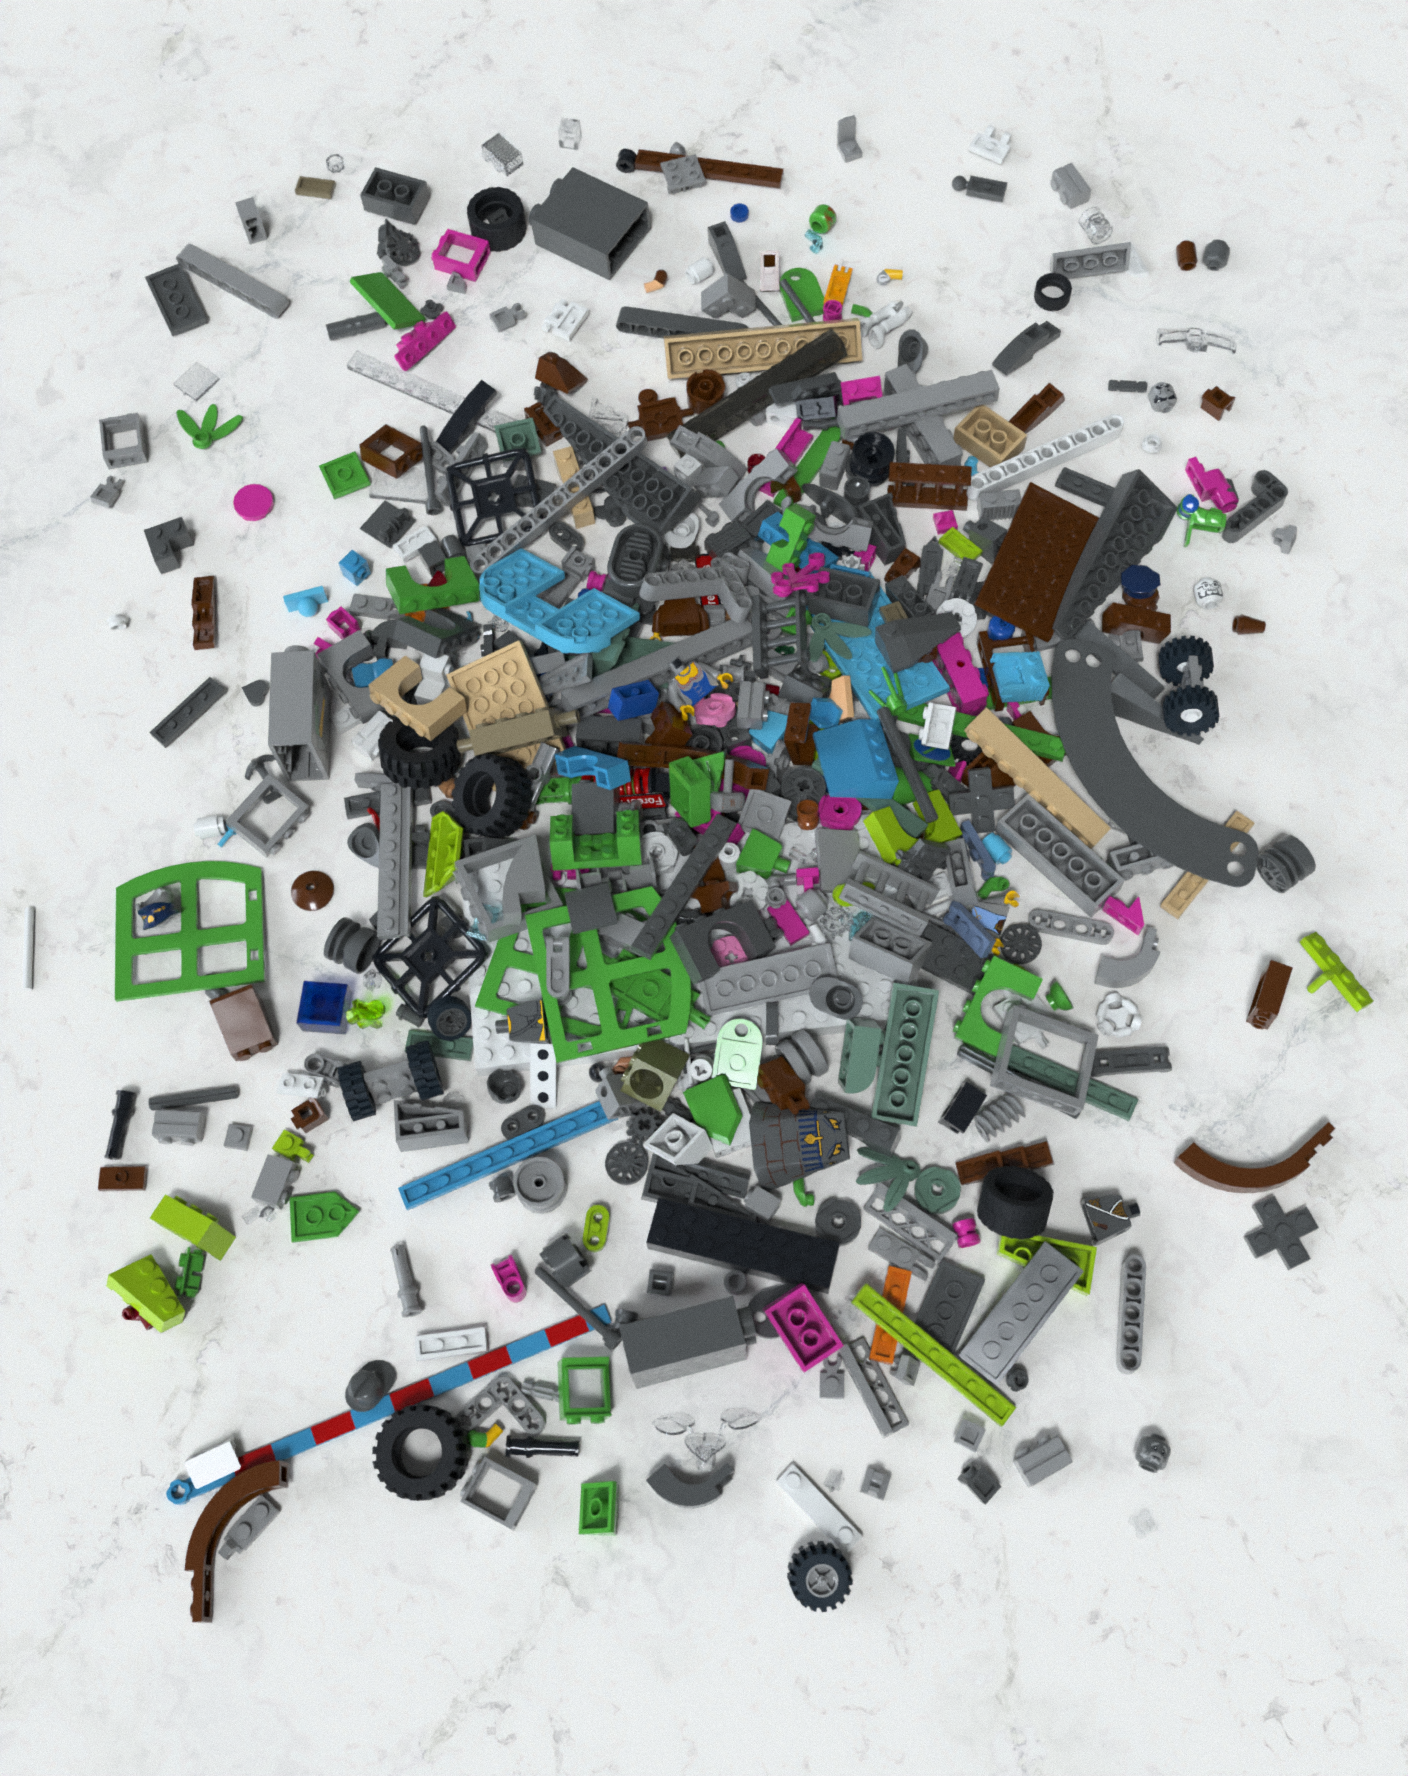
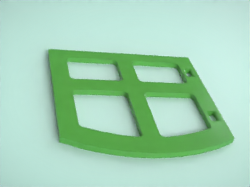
(189, 937)
(506, 957)
(599, 975)

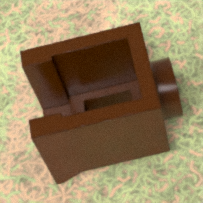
(1216, 401)
(311, 1122)

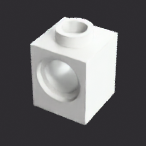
(687, 469)

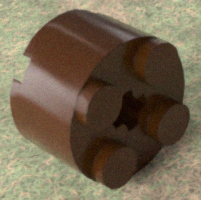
(704, 390)

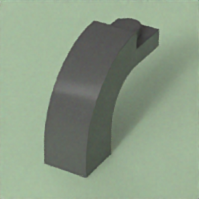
(689, 1495)

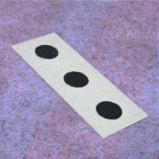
(543, 1075)

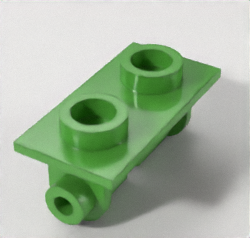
(188, 1282)

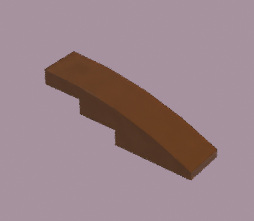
(204, 612)
(1030, 1157)

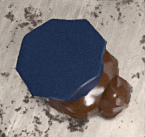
(1140, 587)

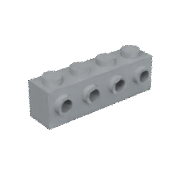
(1135, 861)

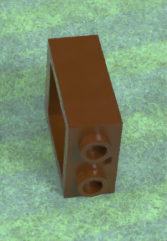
(387, 436)
(1269, 995)

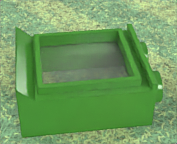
(584, 1389)

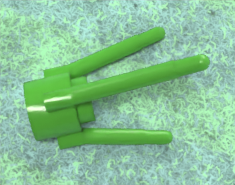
(895, 702)

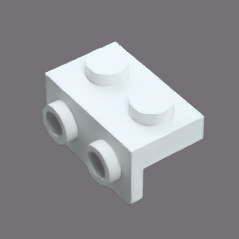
(938, 726)

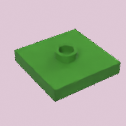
(344, 475)

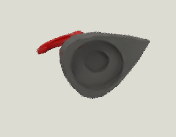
(365, 840)

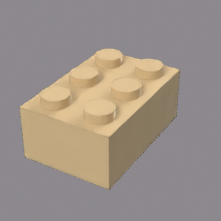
(989, 436)

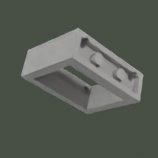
(249, 804)

